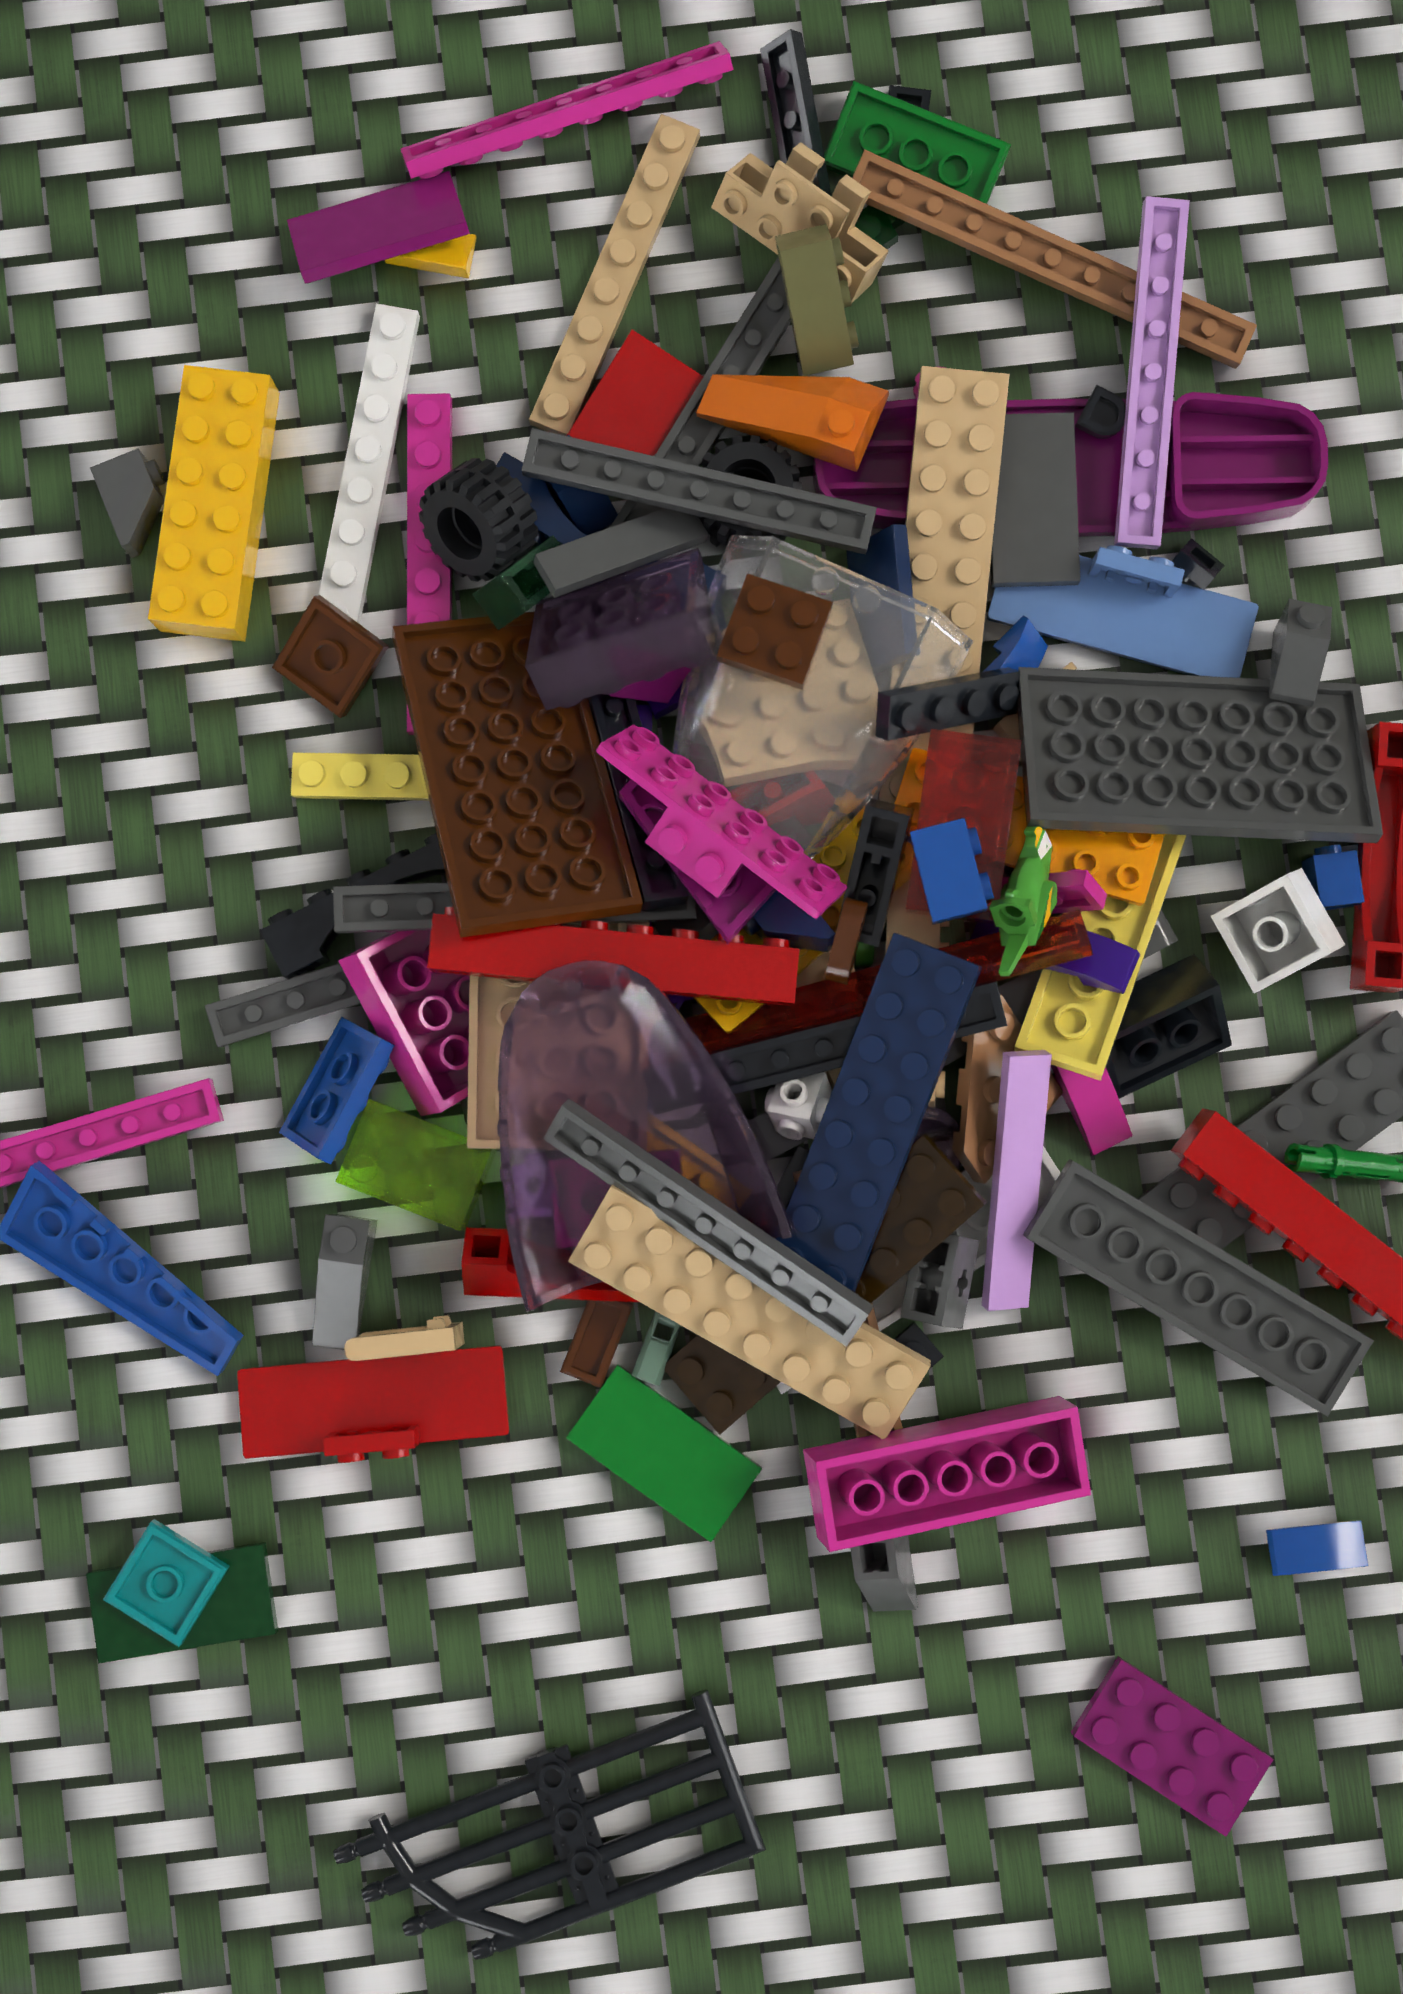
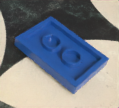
(336, 1090)

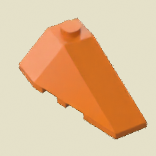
(803, 413)

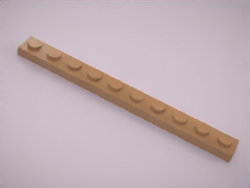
(1040, 254)

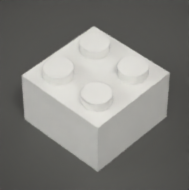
(1277, 930)

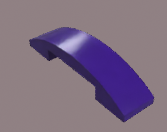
(1106, 969)

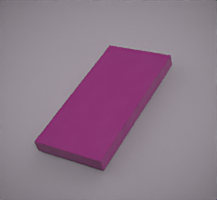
(377, 227)

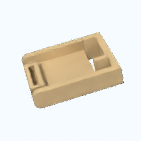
(436, 1336)

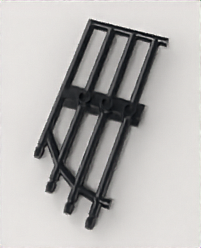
(574, 1832)

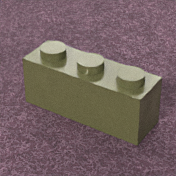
(817, 299)

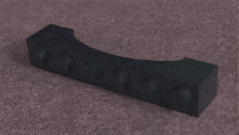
(304, 937)

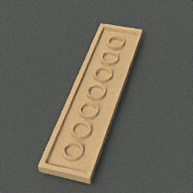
(690, 1286)

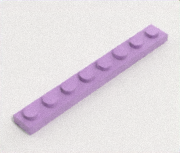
(1151, 372)

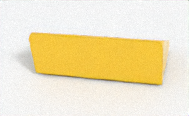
(448, 258)

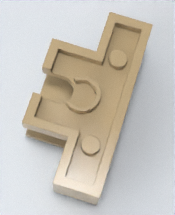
(785, 200)

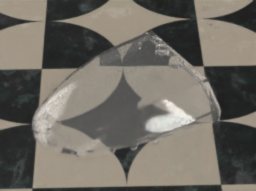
(811, 752)

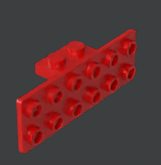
(372, 1404)

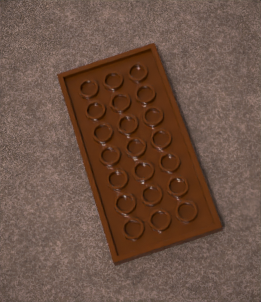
(511, 786)

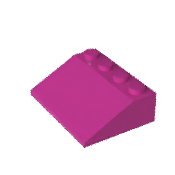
(418, 1014)

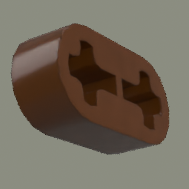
(846, 941)

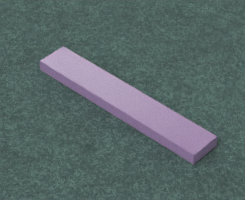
(1015, 1178)

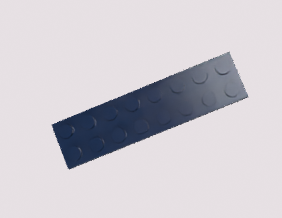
(877, 1106)

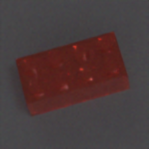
(973, 781)

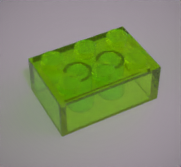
(415, 1165)

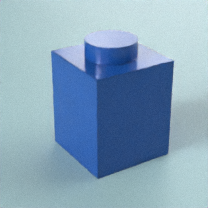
(1335, 877)

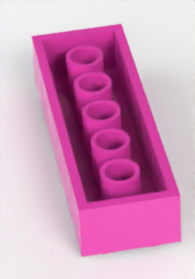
(946, 1473)

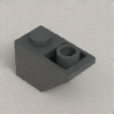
(886, 1574)

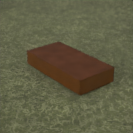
(596, 1340)

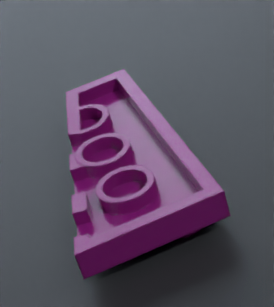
(739, 901)

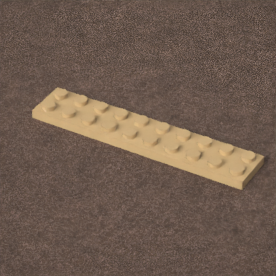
(954, 506)

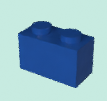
(950, 871)

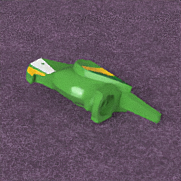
(1025, 899)

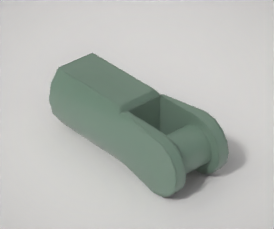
(655, 1351)

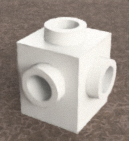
(798, 1105)

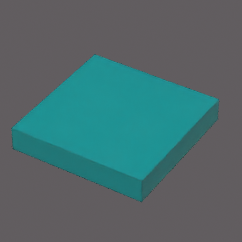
(166, 1582)

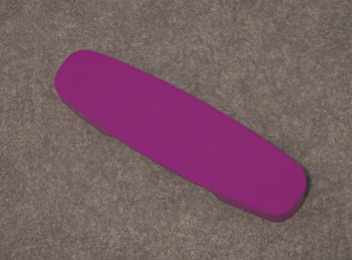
(1226, 466)

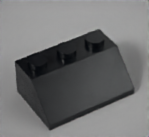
(1168, 1025)

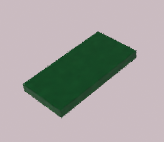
(236, 1611)

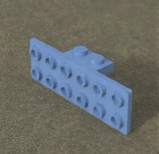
(1137, 613)

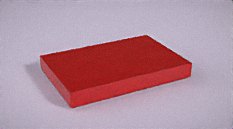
(637, 398)

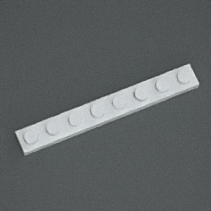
(369, 458)

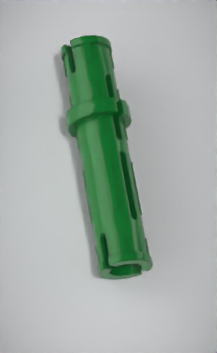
(1334, 1161)

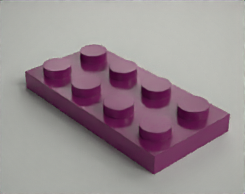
(1172, 1746)

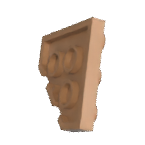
(979, 1096)

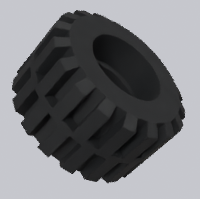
(754, 462)
(478, 519)

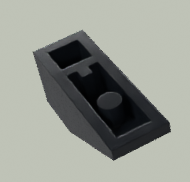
(878, 863)

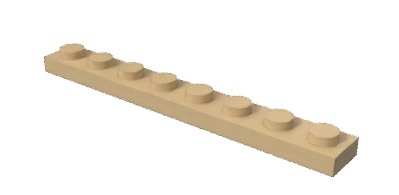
(615, 276)

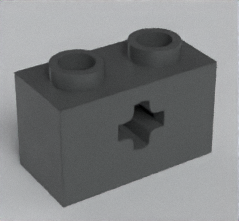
(941, 1283)

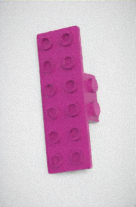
(712, 833)

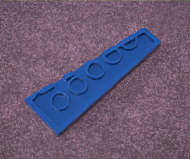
(91, 1253)

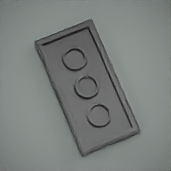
(1037, 503)

